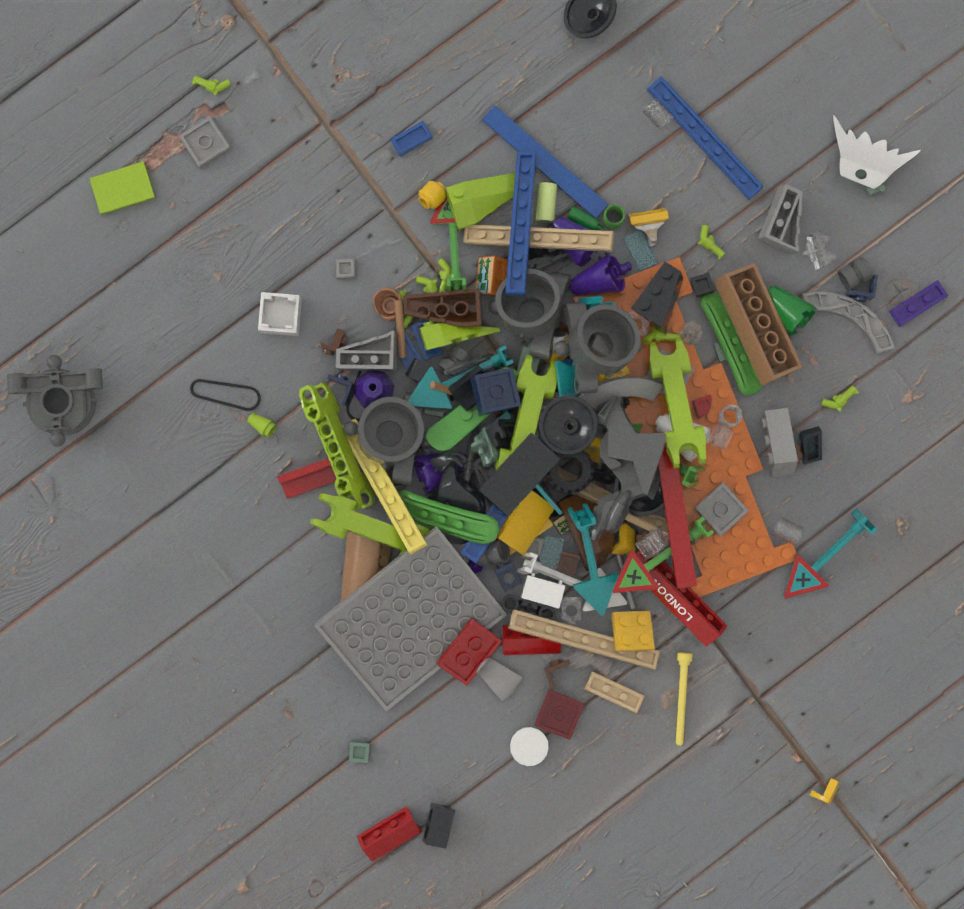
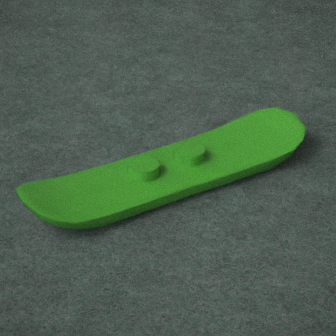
(732, 346)
(455, 426)
(451, 520)

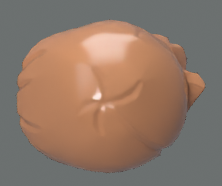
(384, 303)

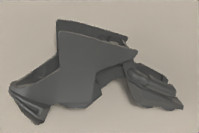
(631, 458)

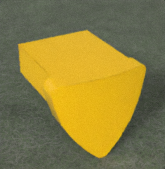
(626, 539)
(829, 792)

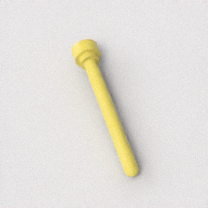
(684, 660)

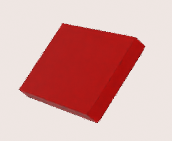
(469, 651)

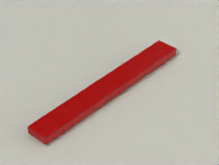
(676, 523)

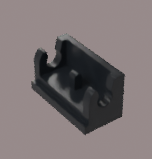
(501, 432)
(438, 825)

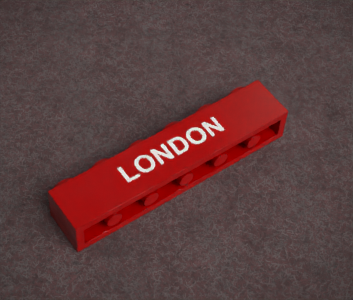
(685, 604)

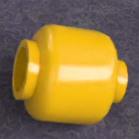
(432, 195)

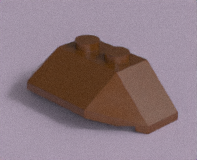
(605, 543)

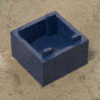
(495, 391)

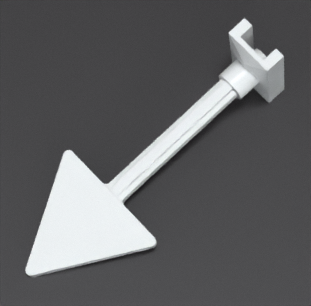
(531, 565)

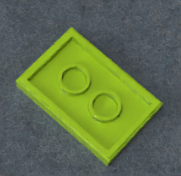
(122, 188)

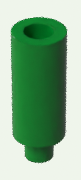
(584, 219)

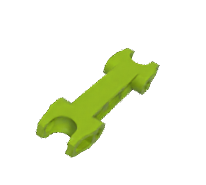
(534, 390)
(325, 413)
(683, 433)
(345, 519)

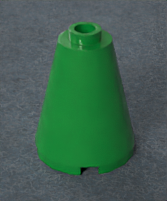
(792, 310)

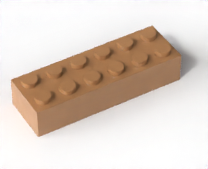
(757, 324)

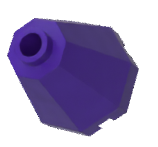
(383, 385)

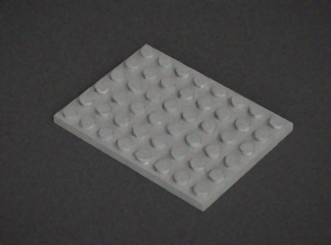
(407, 618)

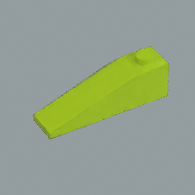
(478, 198)
(443, 334)

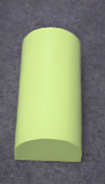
(546, 202)

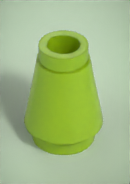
(263, 425)

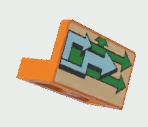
(490, 274)

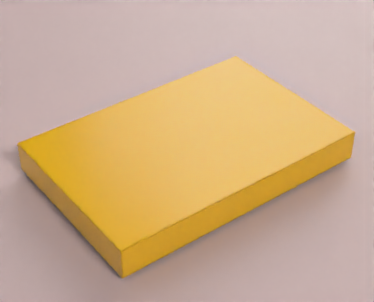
(525, 522)

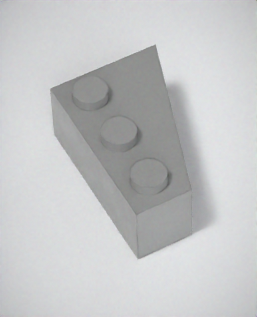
(782, 221)
(372, 354)
(779, 442)

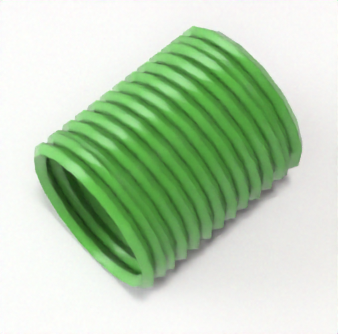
(618, 209)

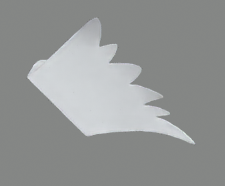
(863, 155)

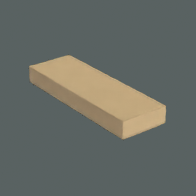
(614, 692)

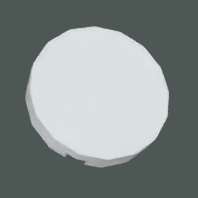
(529, 746)

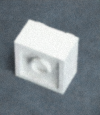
(279, 314)
(543, 591)

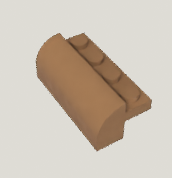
(362, 561)

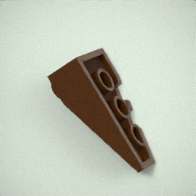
(453, 308)

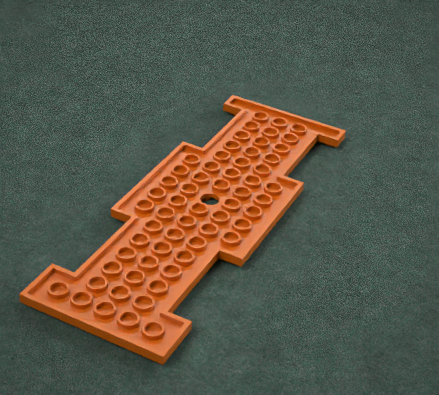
(746, 546)

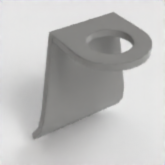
(499, 678)

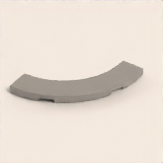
(857, 313)
(623, 387)

